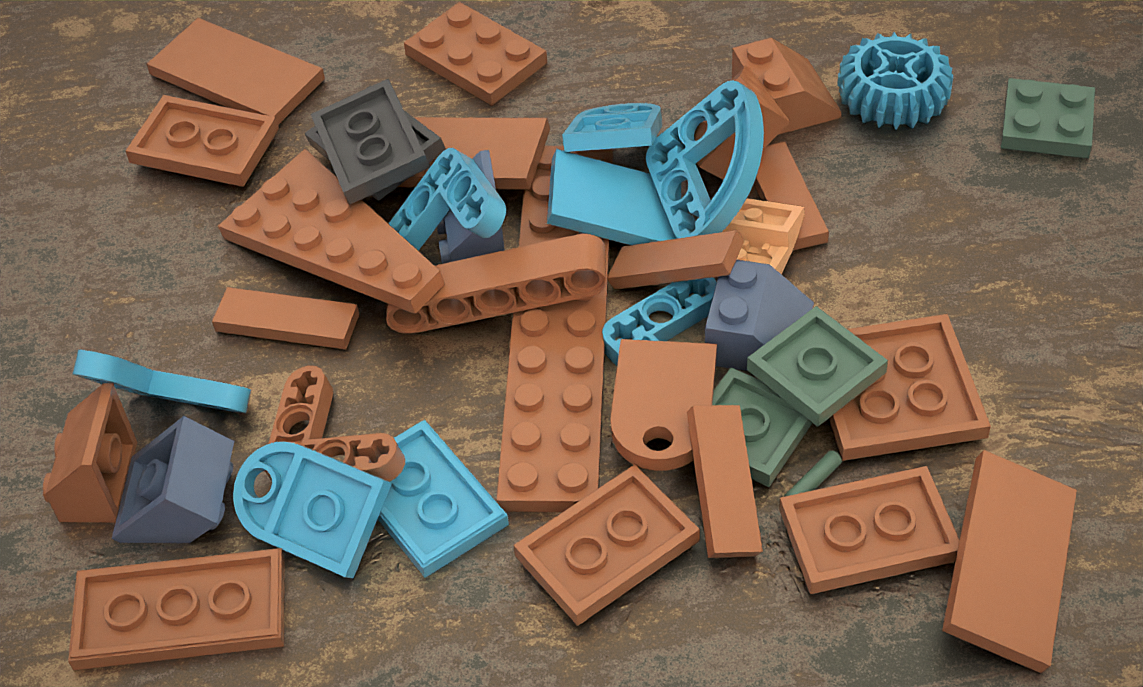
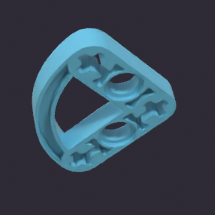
(727, 111)

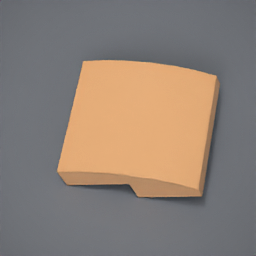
(767, 231)

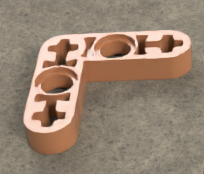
(368, 452)

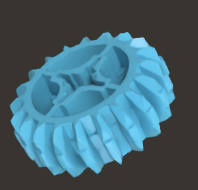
(895, 80)

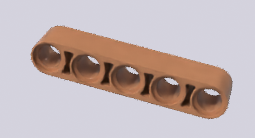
(509, 283)

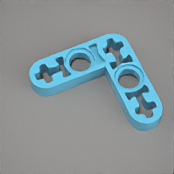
(452, 184)
(667, 299)
(147, 382)

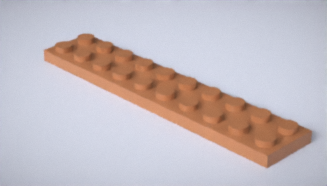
(553, 380)

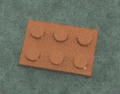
(475, 53)
(202, 140)
(869, 529)
(606, 544)

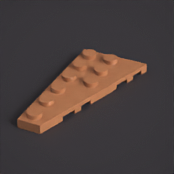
(311, 226)

